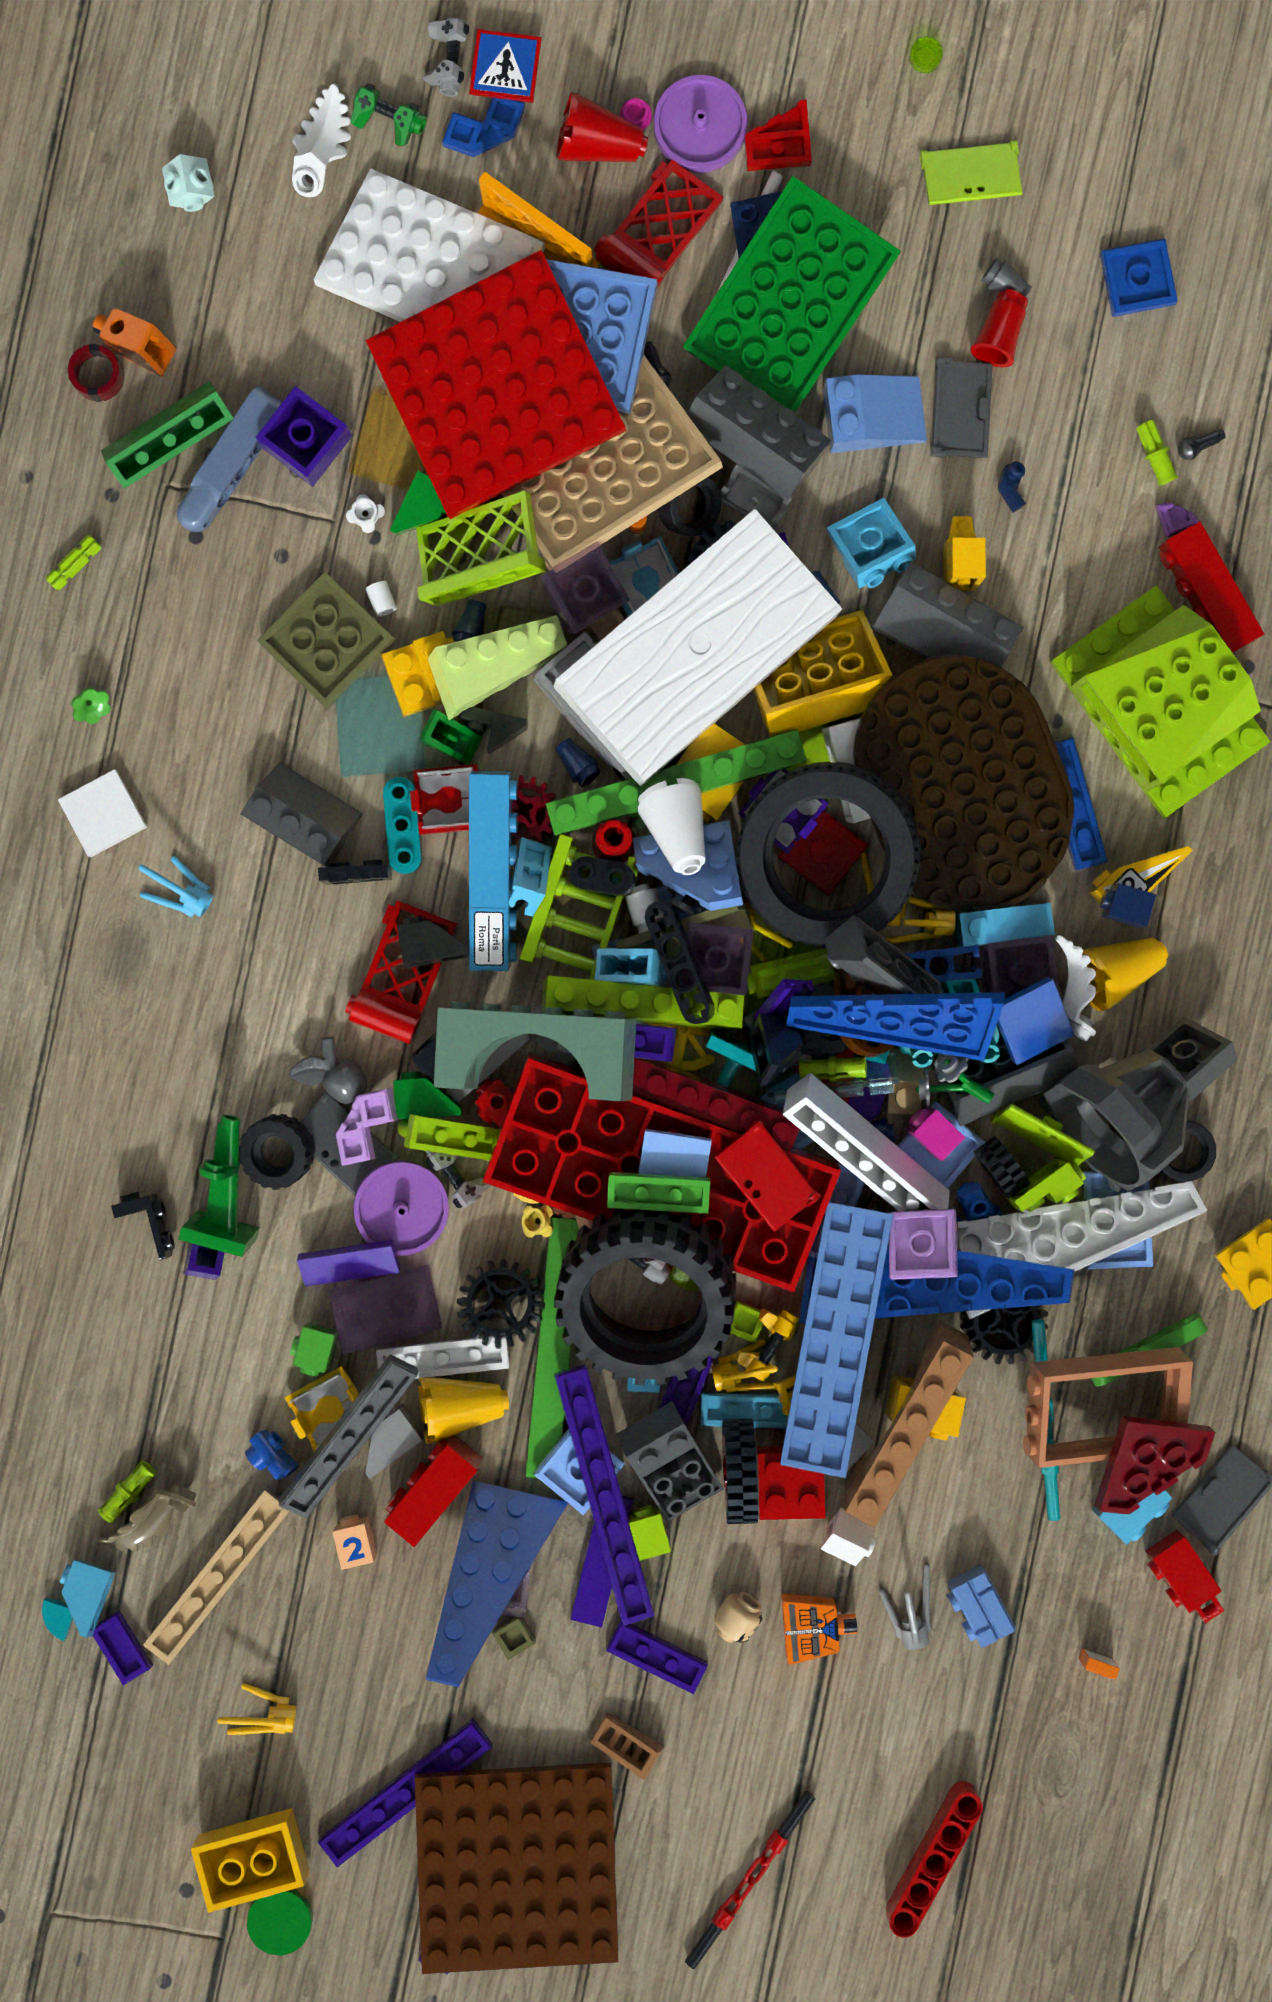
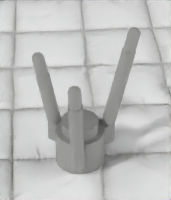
(913, 1629)

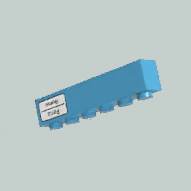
(491, 870)

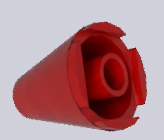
(597, 134)

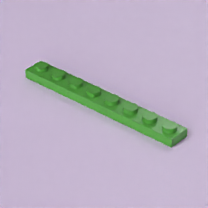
(709, 772)

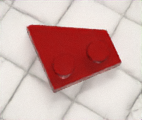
(780, 142)

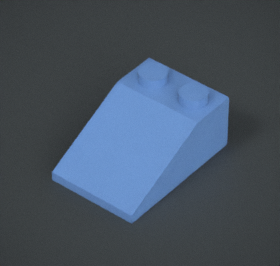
(873, 412)

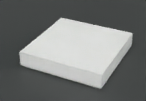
(102, 813)

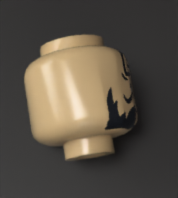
(738, 1617)

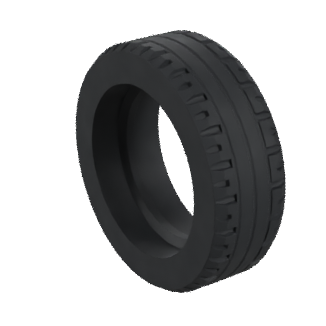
(816, 782)

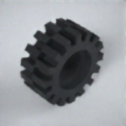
(1001, 1167)

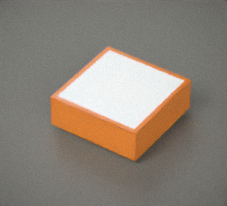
(1099, 1664)

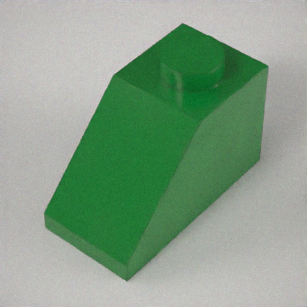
(419, 506)
(421, 1098)

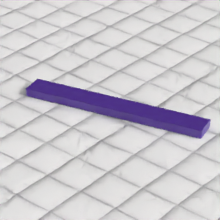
(604, 1494)

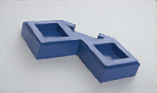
(476, 137)

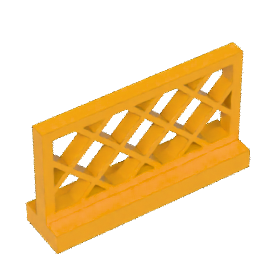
(513, 211)

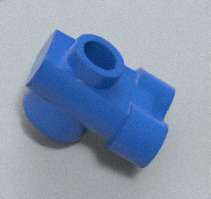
(976, 1202)
(268, 1451)

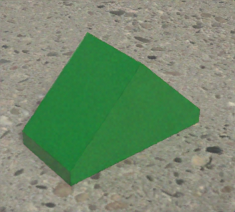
(450, 737)

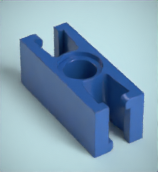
(946, 955)

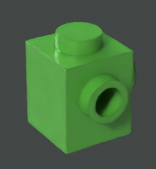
(314, 1349)

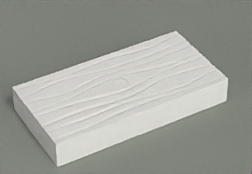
(697, 647)

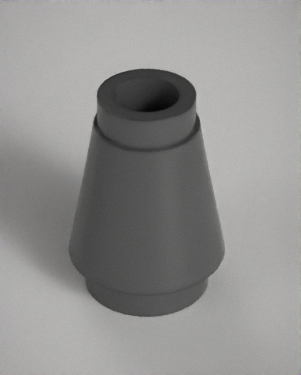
(1003, 276)

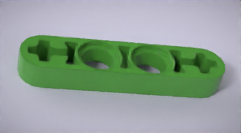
(1169, 1337)

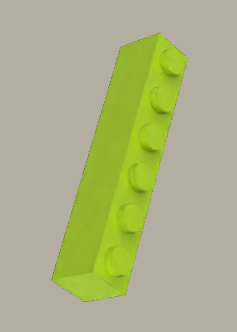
(639, 1002)

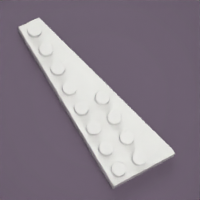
(1080, 1231)

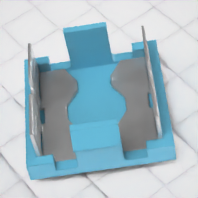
(643, 571)

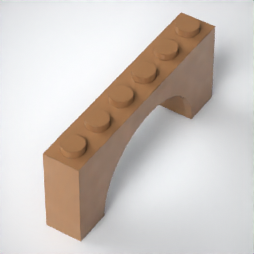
(879, 1476)

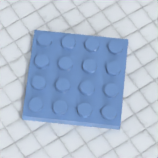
(613, 319)

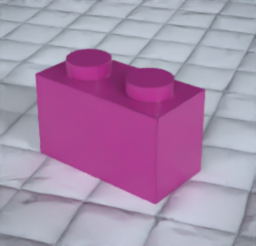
(934, 1132)

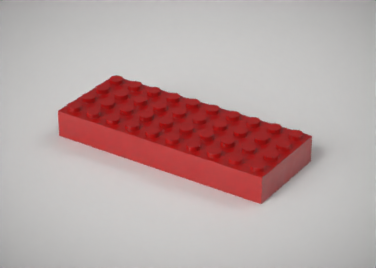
(564, 1145)

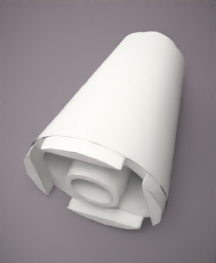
(676, 822)

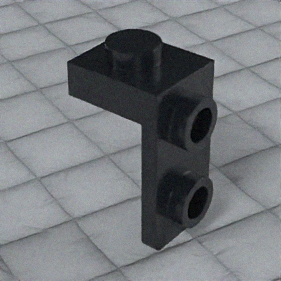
(156, 1212)

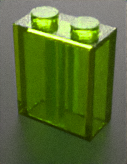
(806, 966)

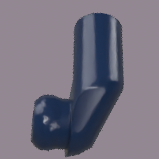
(1009, 484)

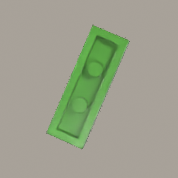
(658, 1192)

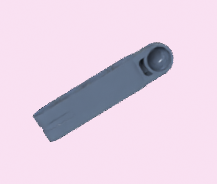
(227, 462)

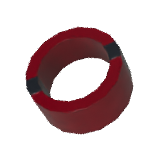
(108, 390)

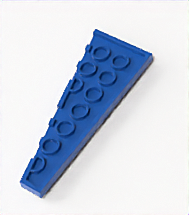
(981, 1285)

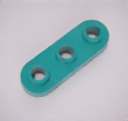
(406, 840)

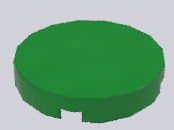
(280, 1922)

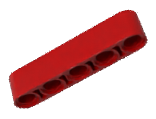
(933, 1874)

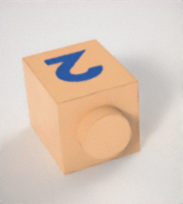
(354, 1541)

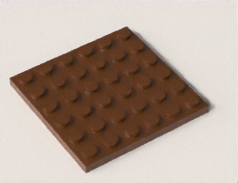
(516, 1868)

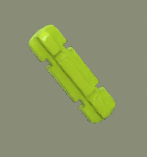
(73, 562)

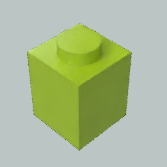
(649, 1532)

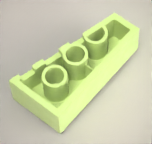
(490, 662)

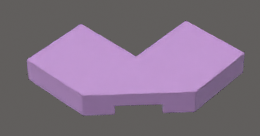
(354, 1134)

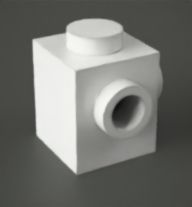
(848, 1538)

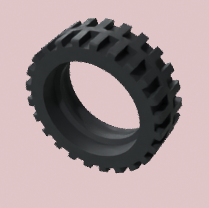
(636, 1351)

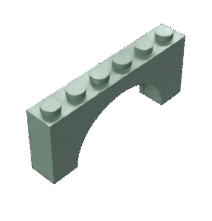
(598, 1043)

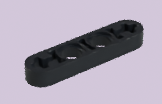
(675, 964)

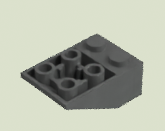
(669, 1461)

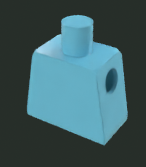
(639, 965)

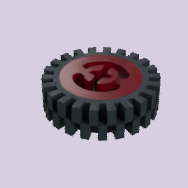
(740, 1471)

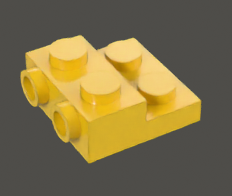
(412, 675)

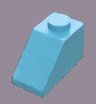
(85, 1593)

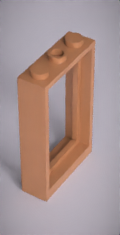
(1174, 1401)

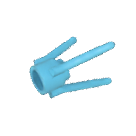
(195, 899)

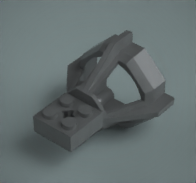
(1142, 1099)

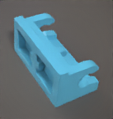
(530, 874)

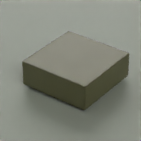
(513, 1636)

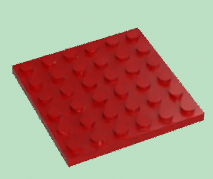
(495, 385)

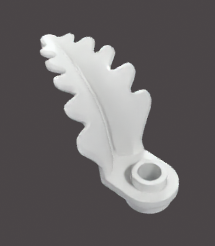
(321, 141)
(1077, 988)

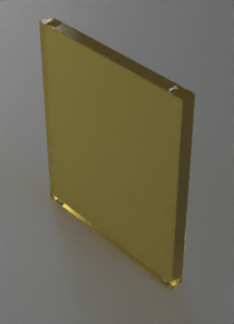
(385, 447)

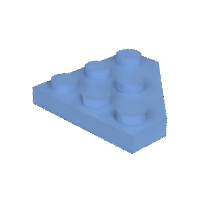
(716, 882)

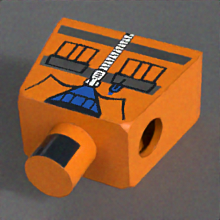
(813, 1627)

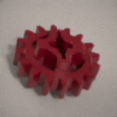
(538, 803)

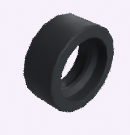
(706, 516)
(1206, 1160)

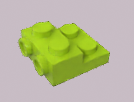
(1054, 1182)

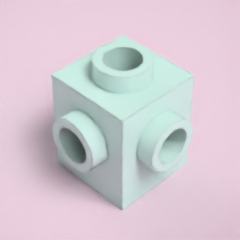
(188, 182)

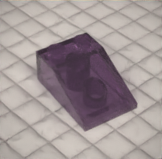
(385, 1308)

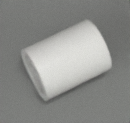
(381, 598)

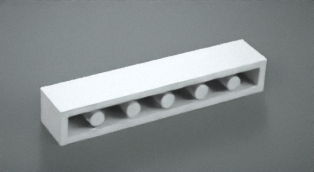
(862, 1147)

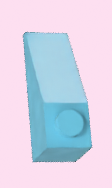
(1004, 924)

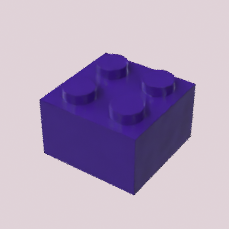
(304, 436)

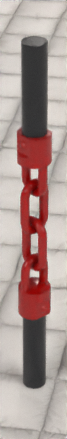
(724, 1916)

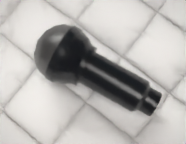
(652, 356)
(1190, 447)

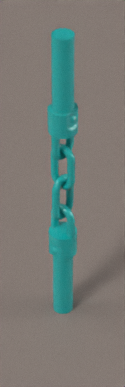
(1049, 1473)

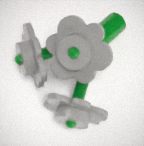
(950, 1069)

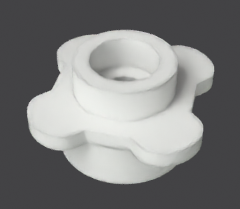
(363, 504)

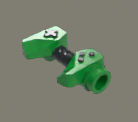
(406, 117)

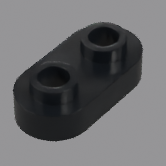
(601, 876)

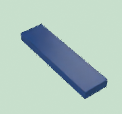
(1085, 838)

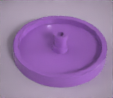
(700, 123)
(402, 1205)

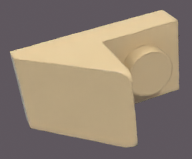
(905, 1097)

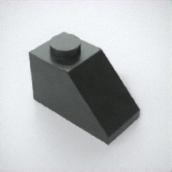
(427, 943)

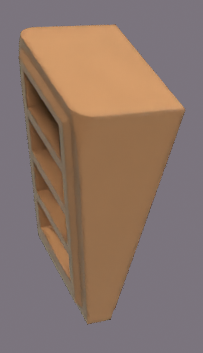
(620, 1755)

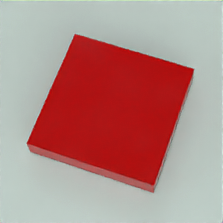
(825, 853)

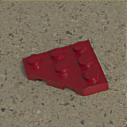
(1149, 1459)

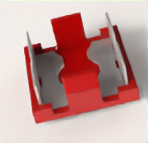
(442, 798)

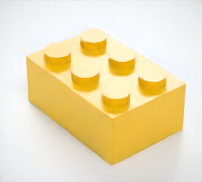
(250, 1860)

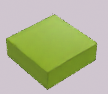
(746, 1321)

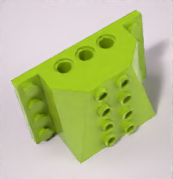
(1165, 698)

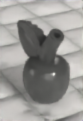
(339, 1079)

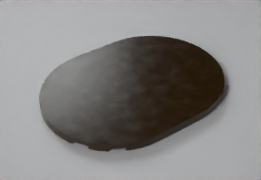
(976, 775)

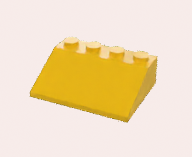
(824, 678)

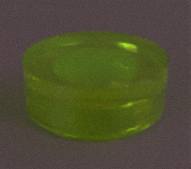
(925, 55)

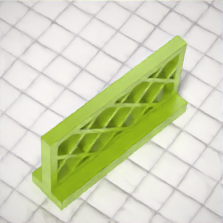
(490, 574)

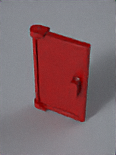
(761, 1165)

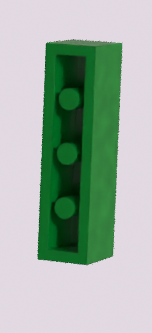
(166, 434)

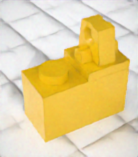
(964, 555)

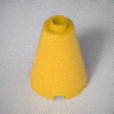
(1123, 968)
(458, 1405)

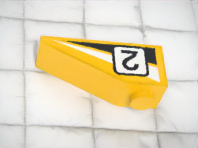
(1140, 875)

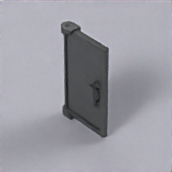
(960, 397)
(323, 1124)
(1224, 1500)

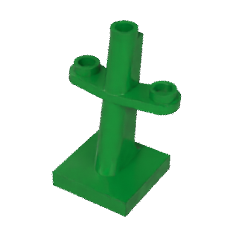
(219, 1224)

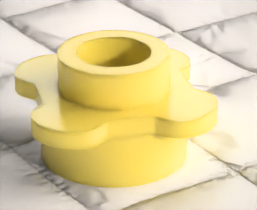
(529, 1219)

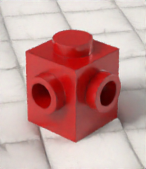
(493, 1101)

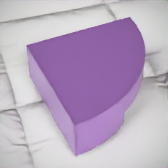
(1174, 518)

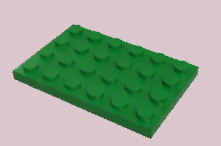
(792, 295)

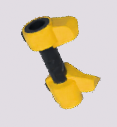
(781, 1328)

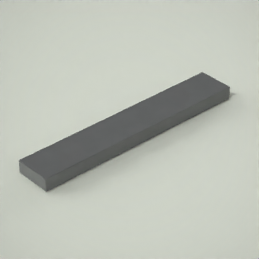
(348, 1436)

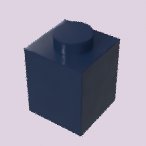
(1127, 905)

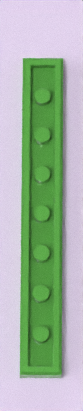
(553, 1353)

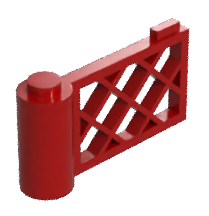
(628, 255)
(378, 1008)

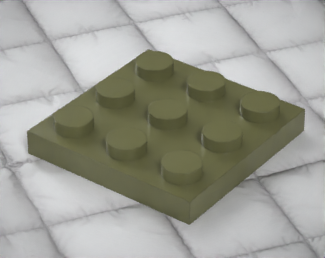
(326, 640)

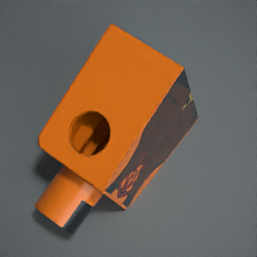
(135, 340)

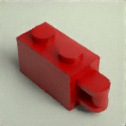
(1185, 1575)

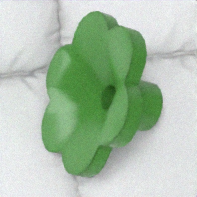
(90, 705)

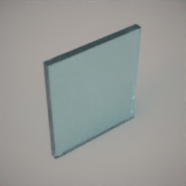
(374, 732)

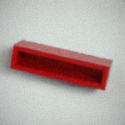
(1209, 586)

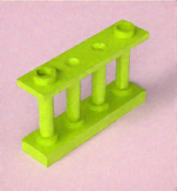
(546, 916)

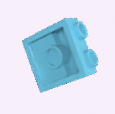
(872, 544)

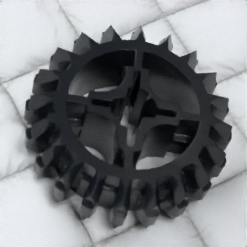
(488, 1312)
(1016, 1344)

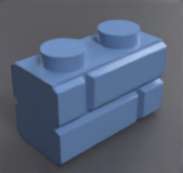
(981, 1606)

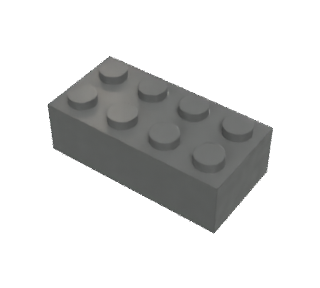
(757, 432)

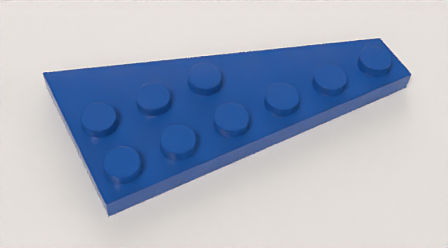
(928, 1022)
(493, 1554)

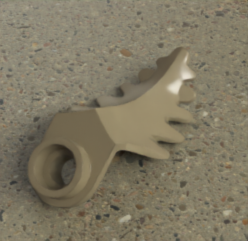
(150, 1519)

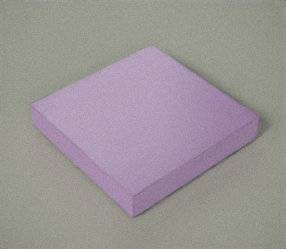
(923, 1244)

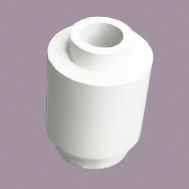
(637, 903)

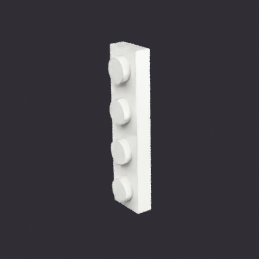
(449, 1356)

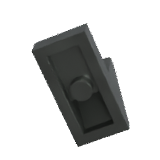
(503, 726)

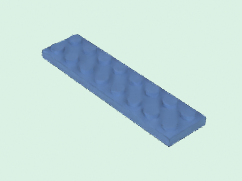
(836, 1339)

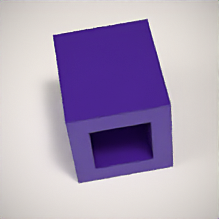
(203, 1262)

